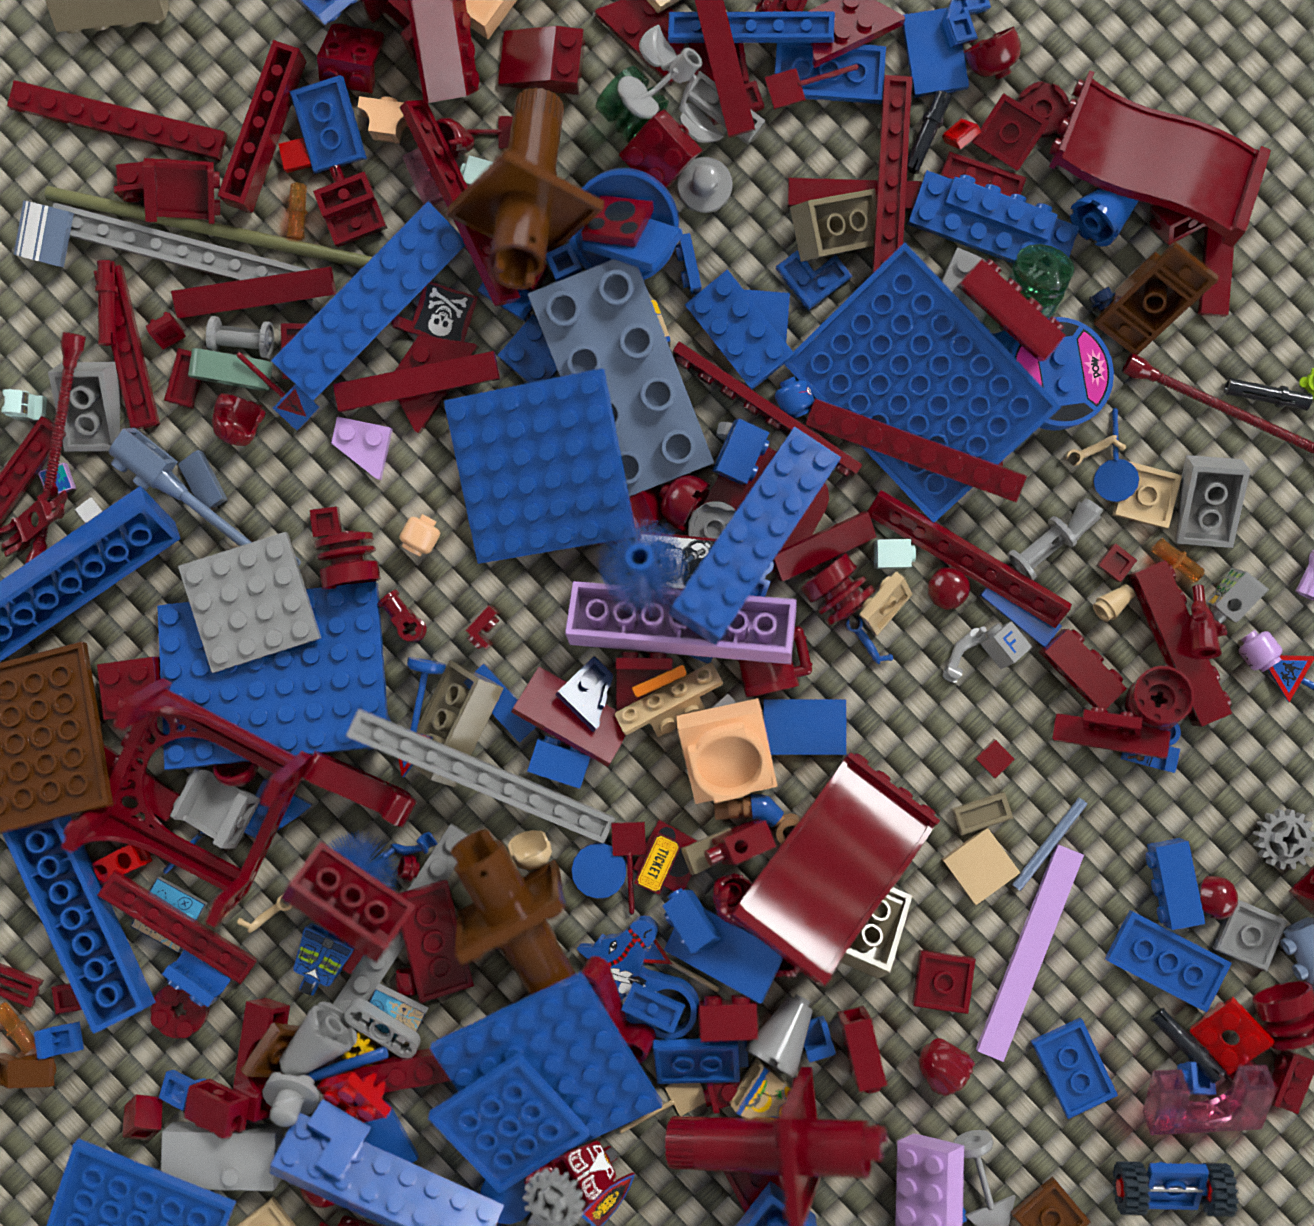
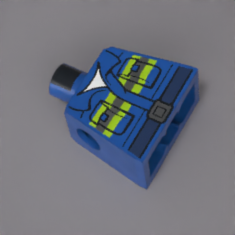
(320, 958)

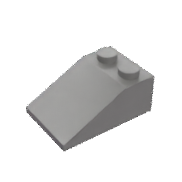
(92, 407)
(1211, 500)

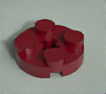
(165, 1017)

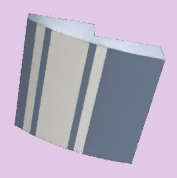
(43, 233)

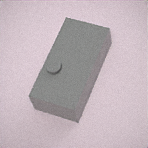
(222, 1163)

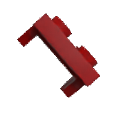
(1234, 1017)
(348, 1088)

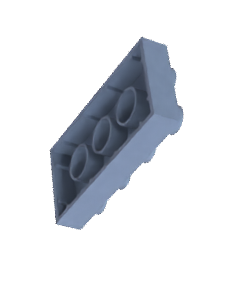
(611, 324)

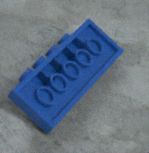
(986, 218)

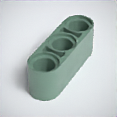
(227, 369)

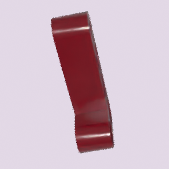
(361, 787)
(637, 1036)

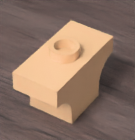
(384, 117)

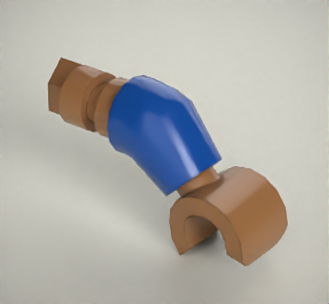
(760, 808)

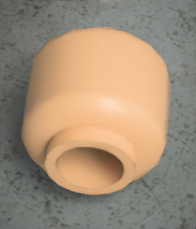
(419, 535)

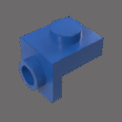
(58, 1040)
(1196, 1080)

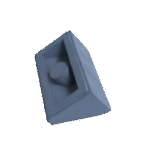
(202, 480)

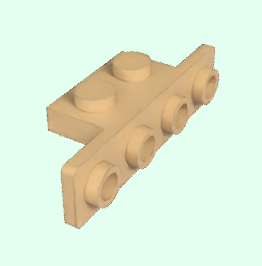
(670, 701)

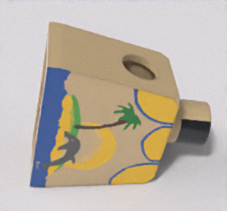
(760, 1092)

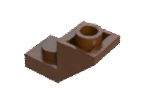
(26, 1071)

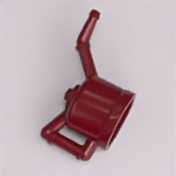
(770, 677)

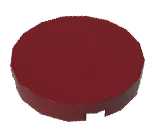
(1048, 102)

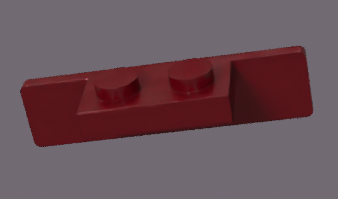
(1112, 732)

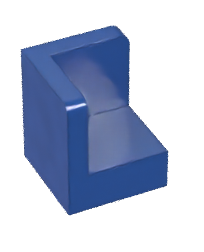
(818, 1040)

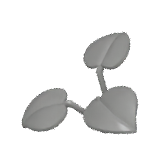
(681, 69)

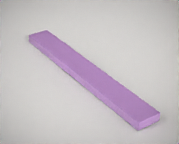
(1029, 952)

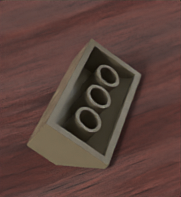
(100, 14)
(458, 713)

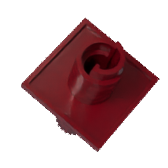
(789, 1146)

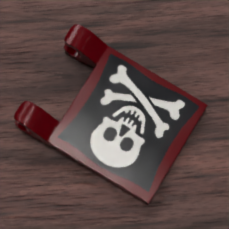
(440, 314)

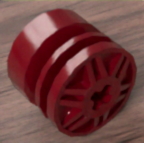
(347, 559)
(837, 590)
(1172, 692)
(1287, 1013)

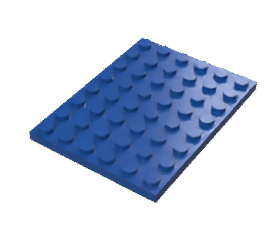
(926, 366)
(290, 697)

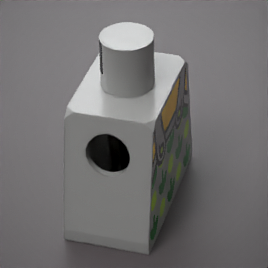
(1242, 592)

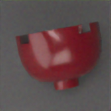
(995, 54)
(682, 499)

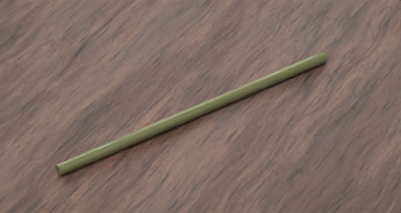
(203, 227)

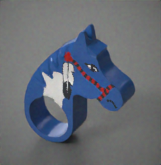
(626, 958)

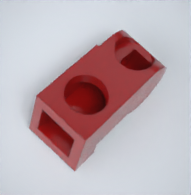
(122, 860)

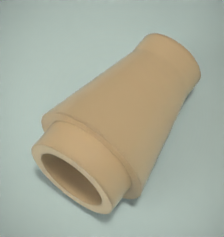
(1113, 603)

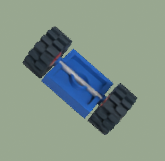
(1175, 1188)

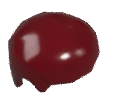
(948, 588)
(1218, 897)

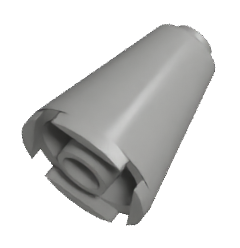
(783, 1036)
(317, 1040)

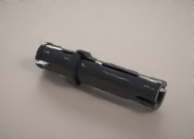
(931, 122)
(1279, 396)
(1188, 1045)

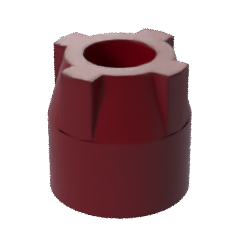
(405, 982)

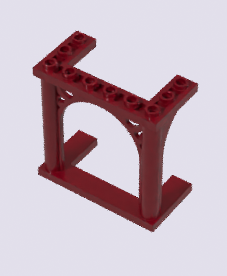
(119, 823)

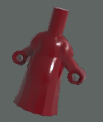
(1204, 628)

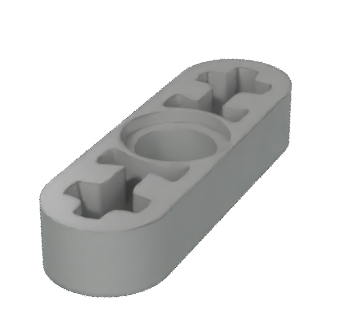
(362, 1024)

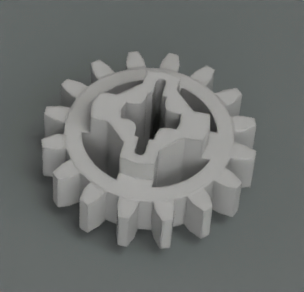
(1283, 851)
(553, 1199)

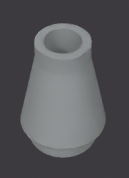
(1084, 517)

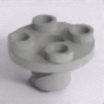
(705, 185)
(289, 1097)

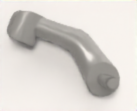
(971, 639)

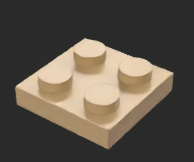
(886, 603)

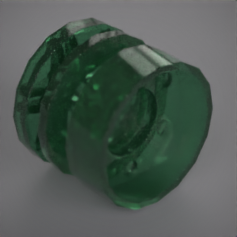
(613, 108)
(1043, 275)

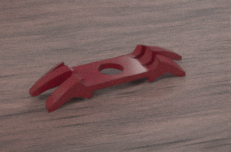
(25, 530)

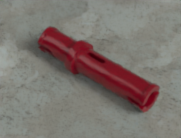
(106, 302)

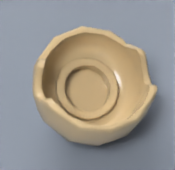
(530, 849)

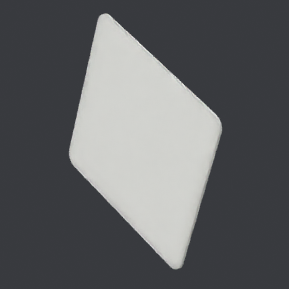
(88, 510)

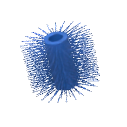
(643, 567)
(363, 862)

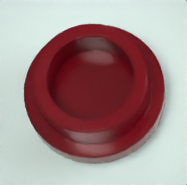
(408, 868)

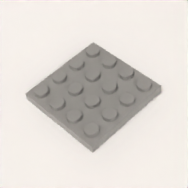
(249, 602)

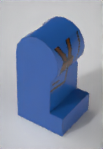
(1168, 764)

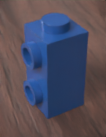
(691, 921)

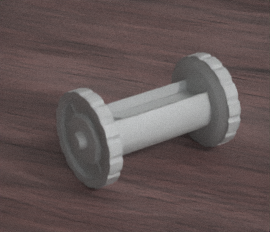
(240, 337)
(1042, 547)

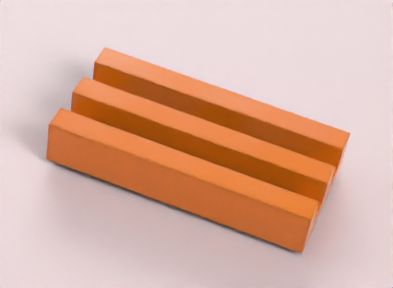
(659, 681)

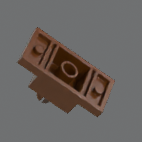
(1155, 297)

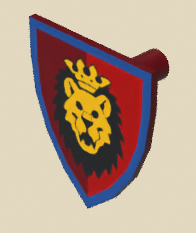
(608, 1202)

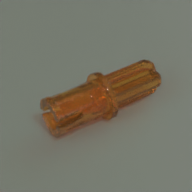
(297, 211)
(1178, 560)
(16, 1028)

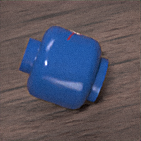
(794, 397)

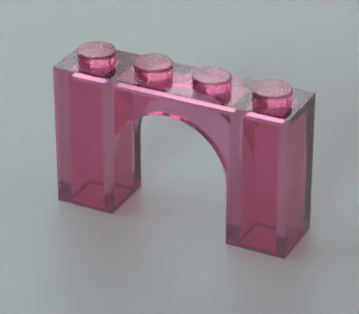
(1238, 1109)

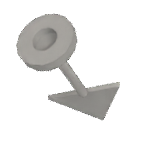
(977, 1144)

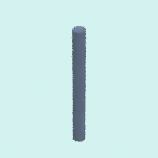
(1049, 844)

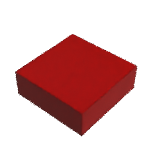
(961, 133)
(294, 155)

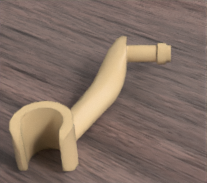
(1094, 449)
(263, 917)

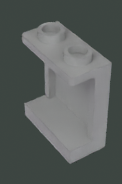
(215, 808)

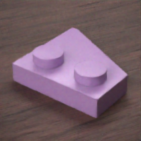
(363, 443)

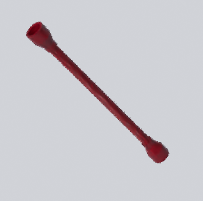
(72, 347)
(1140, 368)

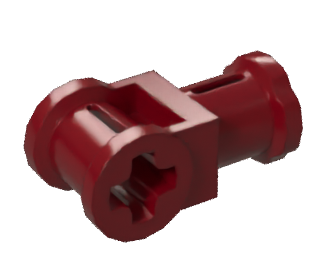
(402, 617)

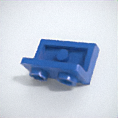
(196, 978)

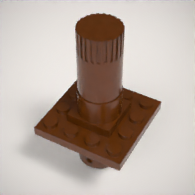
(522, 198)
(510, 911)

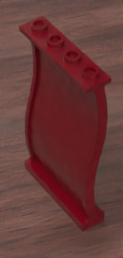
(1160, 158)
(835, 868)

